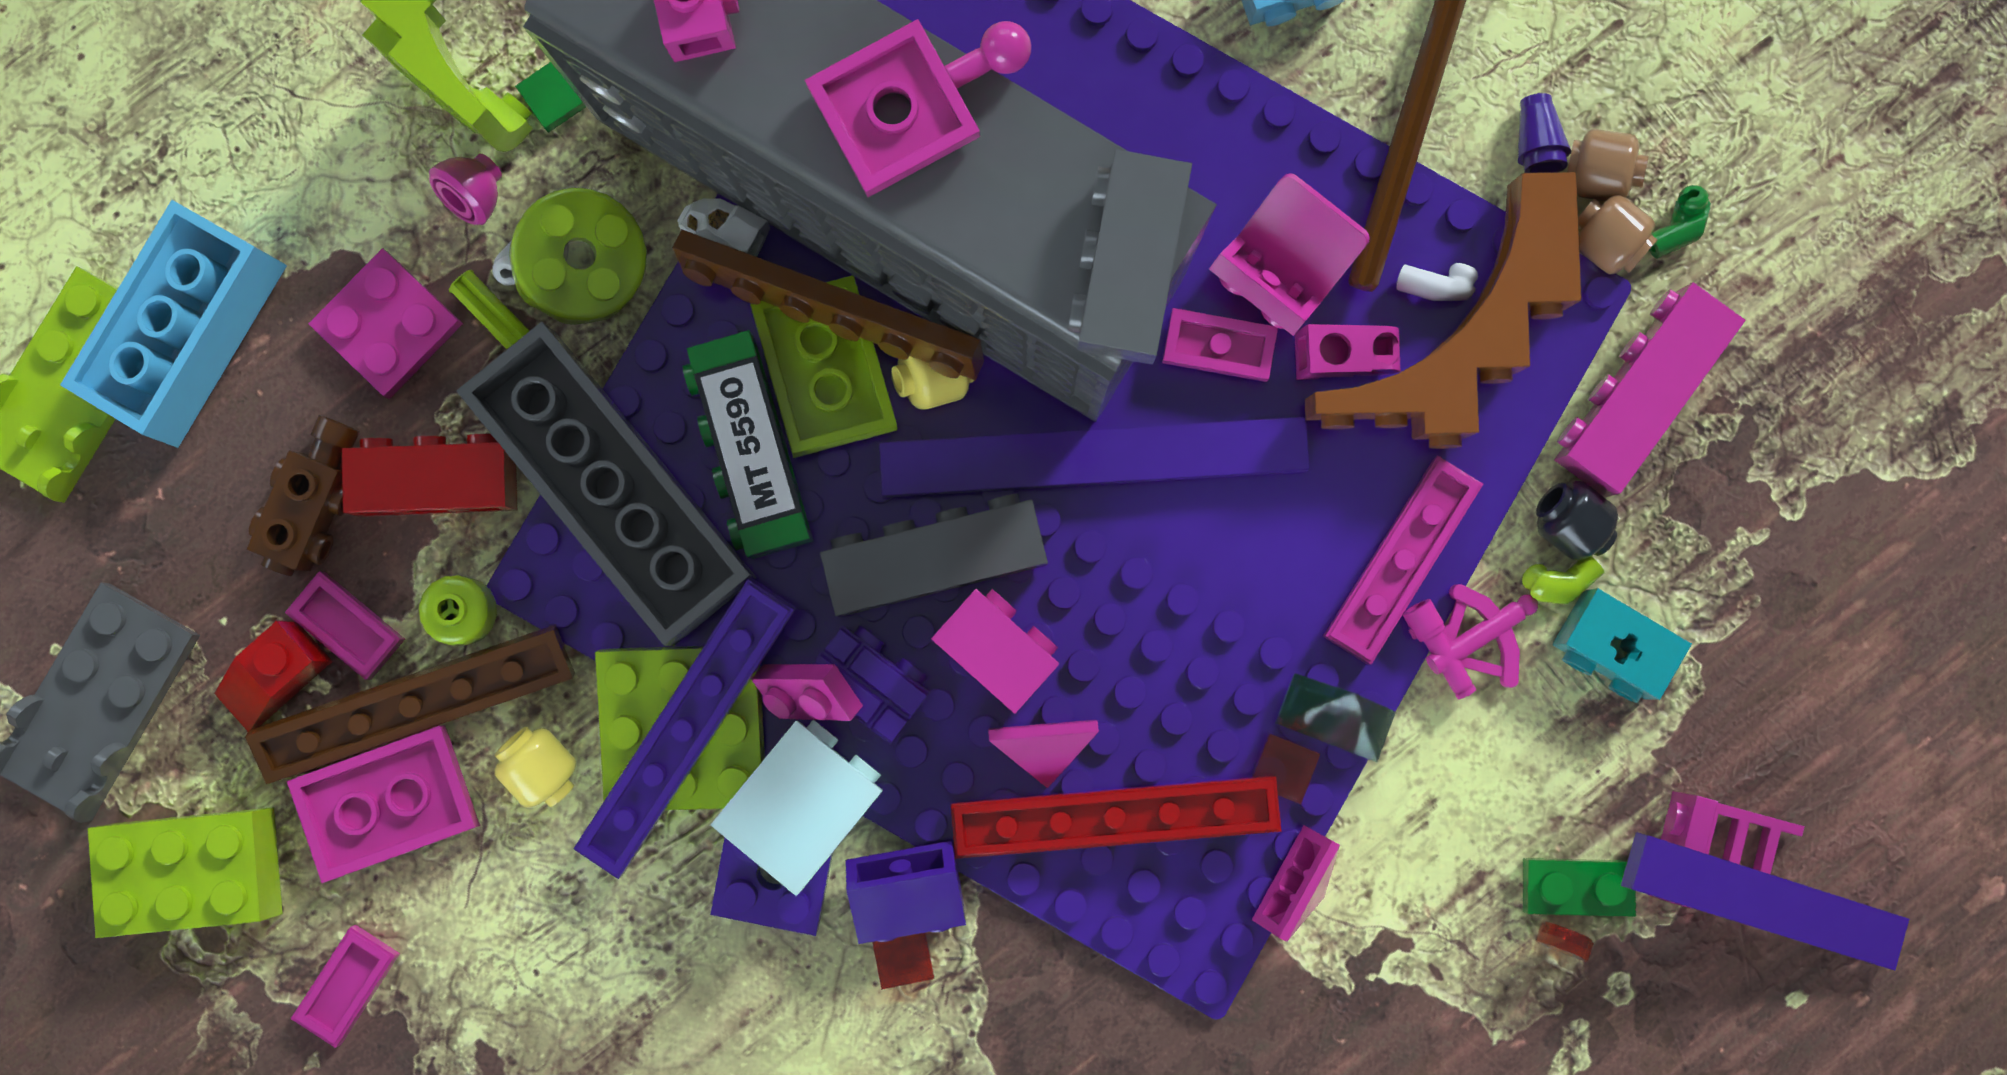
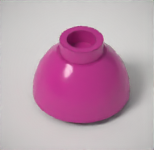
(467, 187)

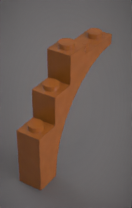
(1532, 273)

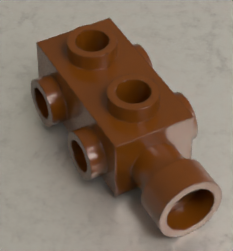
(305, 515)

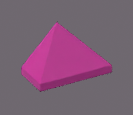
(1044, 748)
(1298, 884)

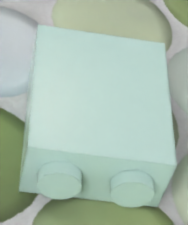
(798, 805)

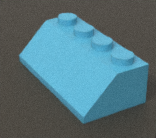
(173, 325)

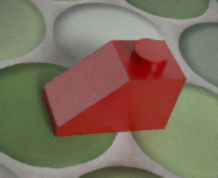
(270, 673)

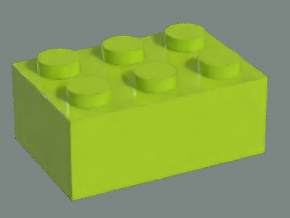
(184, 872)

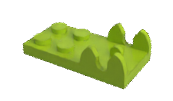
(43, 426)

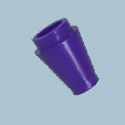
(1541, 136)

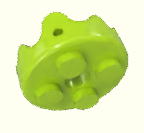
(571, 293)

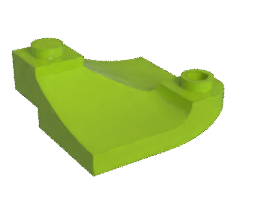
(412, 43)

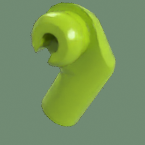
(1561, 586)

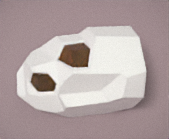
(725, 224)

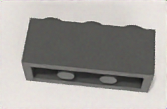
(1130, 256)

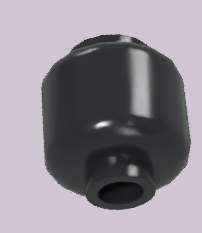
(1577, 520)

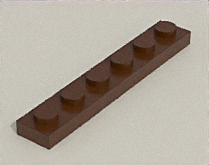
(843, 311)
(410, 704)

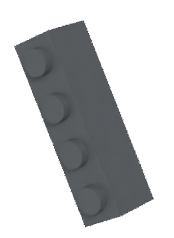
(933, 557)

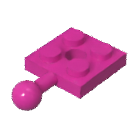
(911, 67)

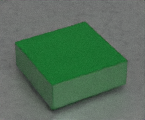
(550, 97)

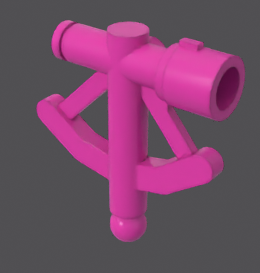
(1451, 653)

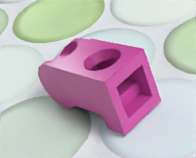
(1346, 351)

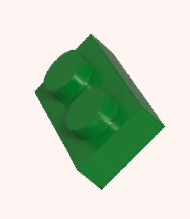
(1576, 887)

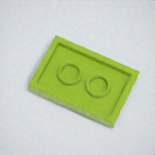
(823, 383)

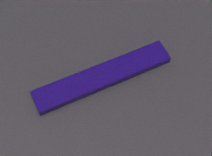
(685, 727)
(1764, 901)

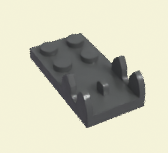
(94, 702)

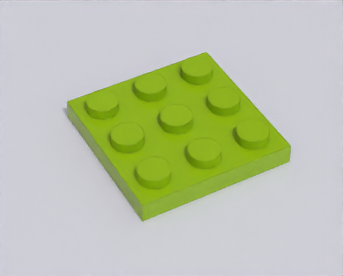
(631, 696)

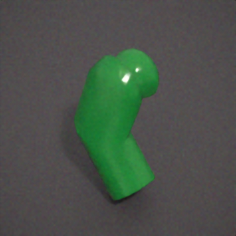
(1686, 224)

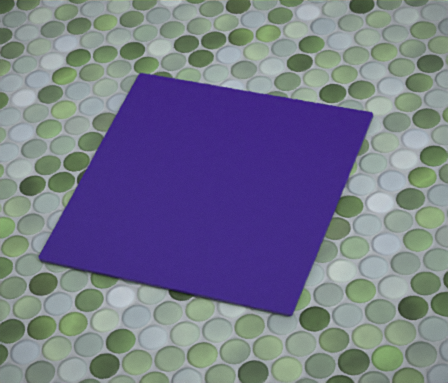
(1164, 597)

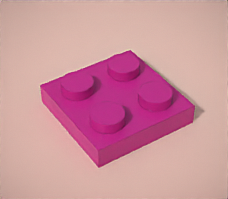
(385, 323)

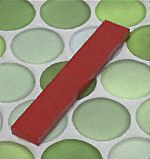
(1116, 817)

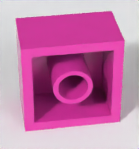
(996, 649)

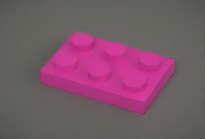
(383, 803)

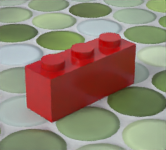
(428, 477)

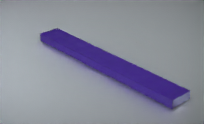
(1094, 457)

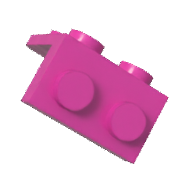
(1290, 253)

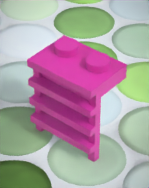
(1693, 821)

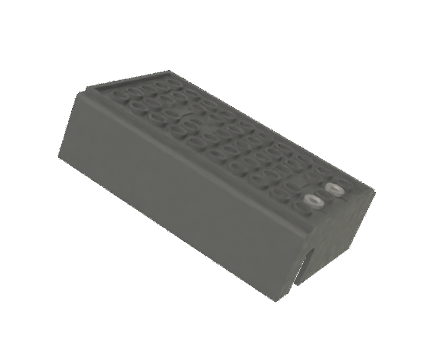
(966, 242)

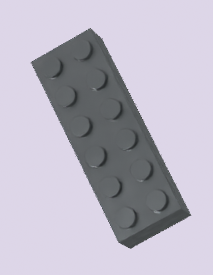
(606, 484)

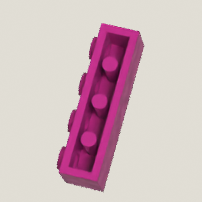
(1648, 389)

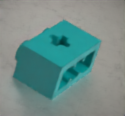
(1650, 648)

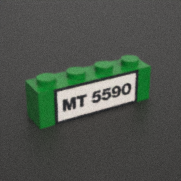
(748, 444)

